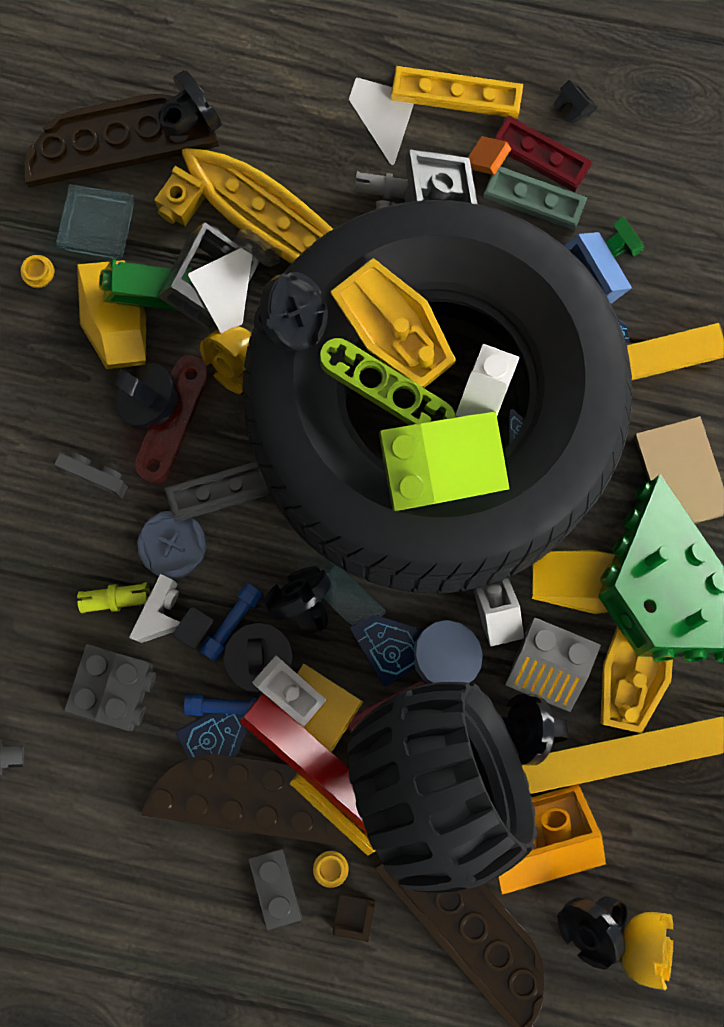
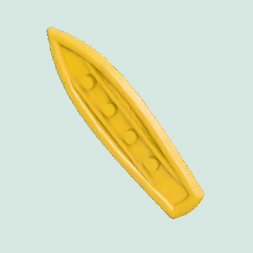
(256, 202)

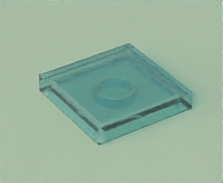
(95, 221)

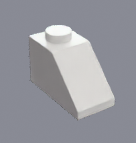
(499, 612)

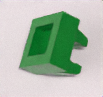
(624, 239)

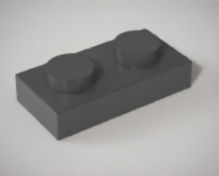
(80, 468)
(275, 889)

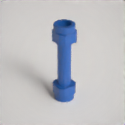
(248, 597)
(198, 705)

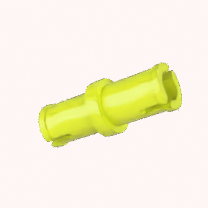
(113, 597)

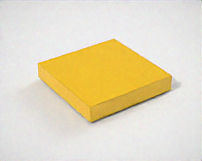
(335, 714)

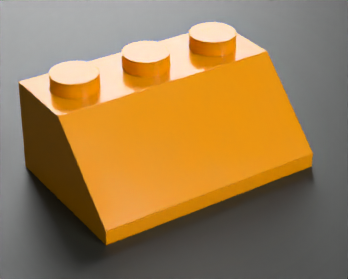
(564, 844)

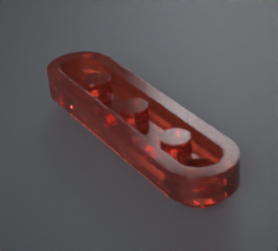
(165, 440)

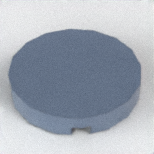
(171, 546)
(447, 653)

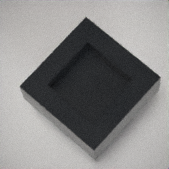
(574, 94)

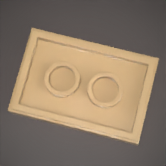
(687, 466)

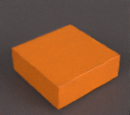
(488, 155)

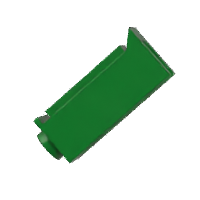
(136, 284)

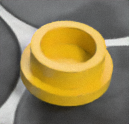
(37, 271)
(330, 869)

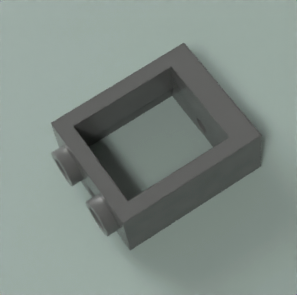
(183, 295)

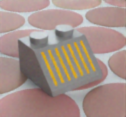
(552, 664)

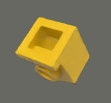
(184, 207)

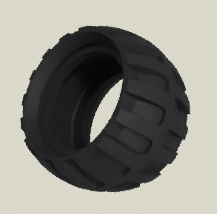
(441, 788)

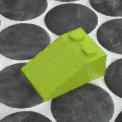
(443, 460)

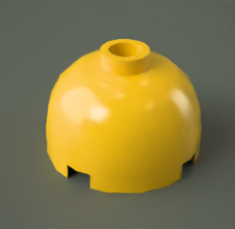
(227, 356)
(648, 949)

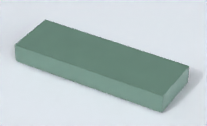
(535, 198)

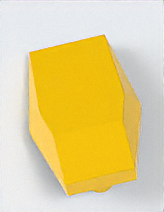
(394, 323)
(112, 328)
(571, 579)
(631, 685)

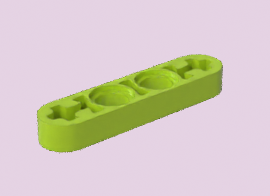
(391, 382)

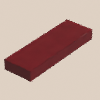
(543, 154)

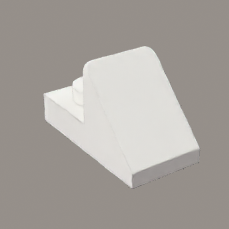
(487, 382)
(152, 621)
(289, 691)

